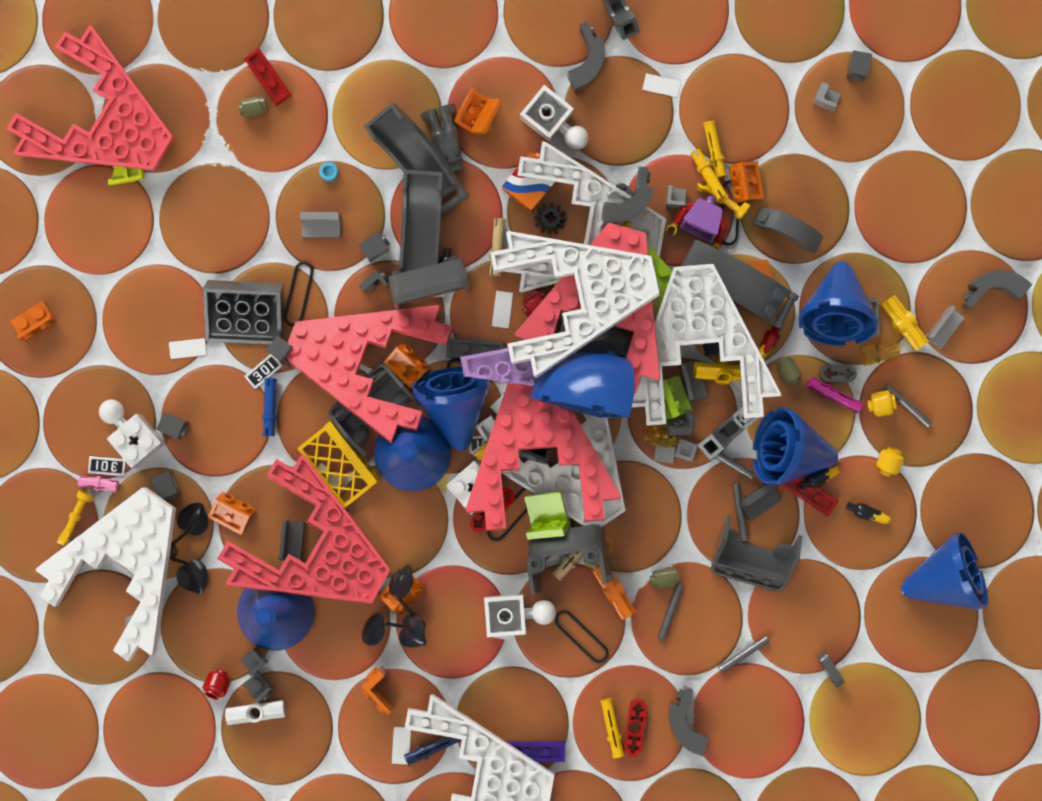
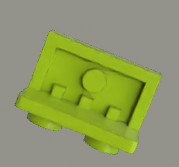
(675, 398)

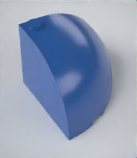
(589, 384)

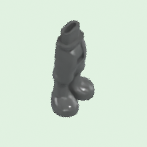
(447, 139)

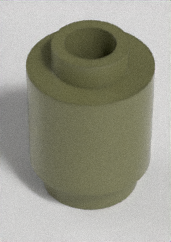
(253, 107)
(788, 370)
(664, 578)

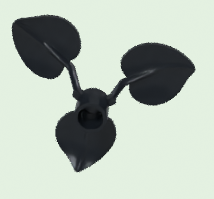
(194, 574)
(413, 626)

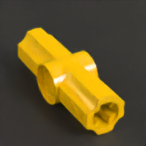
(904, 323)
(722, 372)

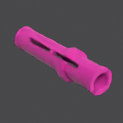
(829, 392)

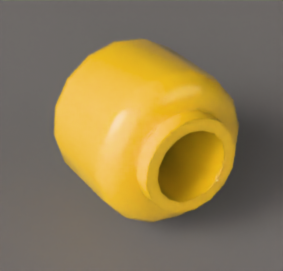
(882, 403)
(890, 461)

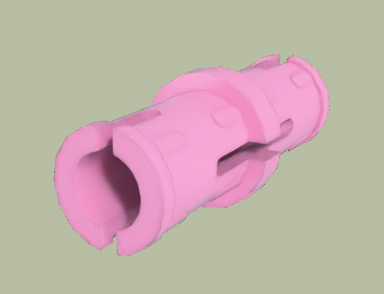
(98, 483)

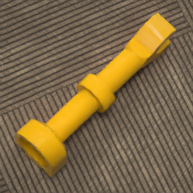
(740, 211)
(74, 516)

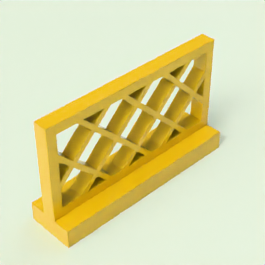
(354, 457)

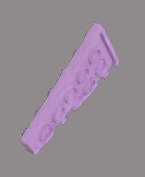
(498, 367)

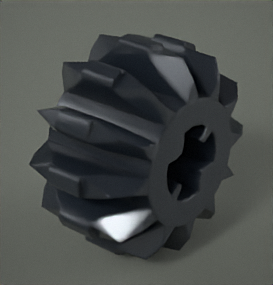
(556, 215)

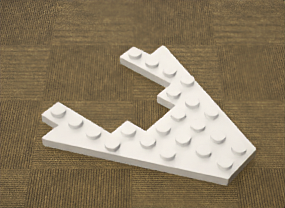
(587, 191)
(608, 286)
(700, 312)
(543, 479)
(140, 540)
(501, 769)

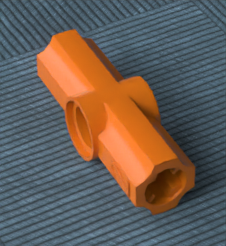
(615, 594)

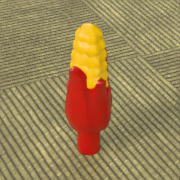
(769, 341)

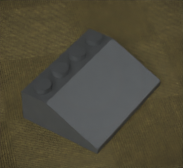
(243, 311)

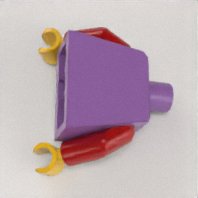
(702, 220)

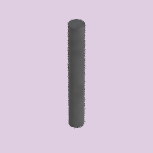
(908, 406)
(734, 465)
(740, 513)
(670, 611)
(743, 654)

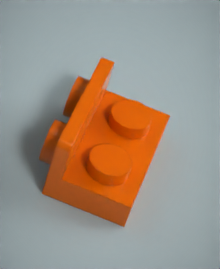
(746, 182)
(32, 321)
(407, 364)
(231, 512)
(392, 602)

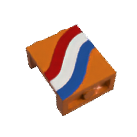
(527, 190)

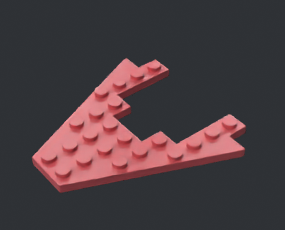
(124, 133)
(565, 297)
(333, 350)
(537, 425)
(341, 562)

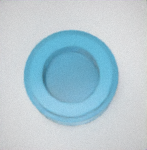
(328, 171)

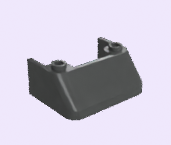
(428, 281)
(385, 388)
(588, 539)
(752, 563)

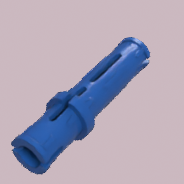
(269, 407)

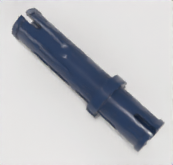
(425, 751)

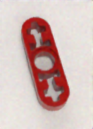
(507, 504)
(628, 741)

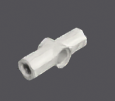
(267, 710)

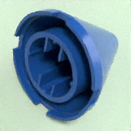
(839, 310)
(452, 403)
(789, 448)
(414, 458)
(949, 577)
(274, 618)

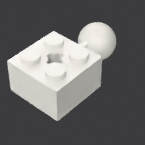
(547, 127)
(136, 427)
(462, 483)
(542, 612)

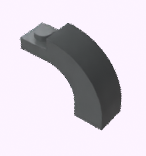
(621, 18)
(588, 72)
(634, 205)
(789, 227)
(1009, 282)
(612, 340)
(725, 433)
(687, 737)

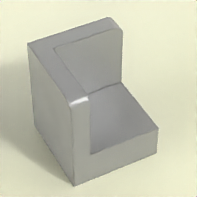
(826, 98)
(675, 197)

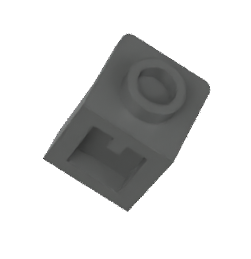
(370, 283)
(681, 426)
(259, 687)

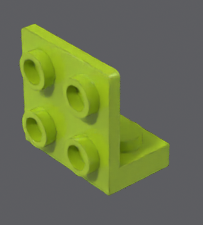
(546, 515)

